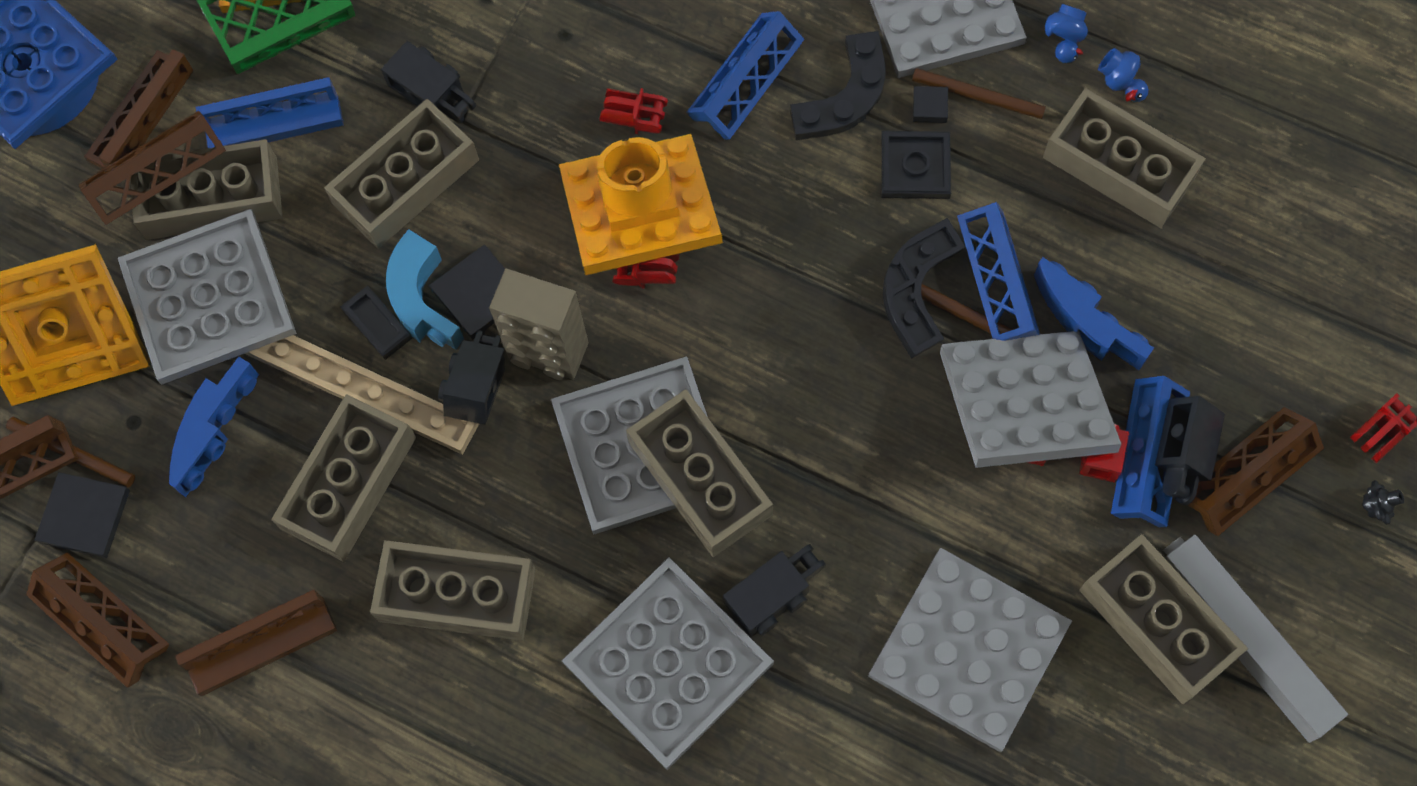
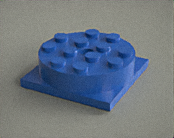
(62, 62)

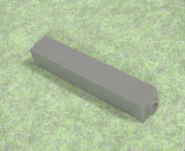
(1268, 655)

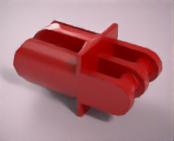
(629, 109)
(648, 272)
(1389, 425)

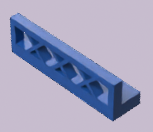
(736, 68)
(275, 119)
(1011, 269)
(1139, 474)

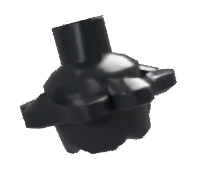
(1381, 502)

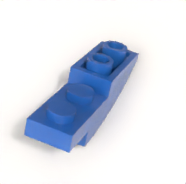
(1075, 308)
(199, 434)

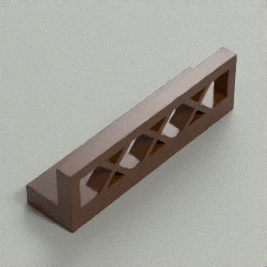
(146, 111)
(144, 156)
(28, 440)
(1259, 472)
(87, 621)
(257, 642)

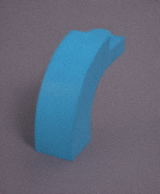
(406, 276)

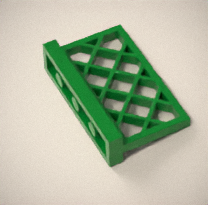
(279, 37)

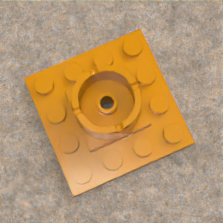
(639, 203)
(63, 327)

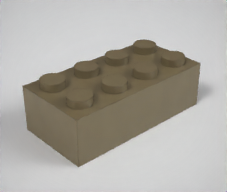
(1123, 157)
(402, 173)
(224, 186)
(539, 324)
(699, 473)
(344, 477)
(453, 590)
(1162, 619)

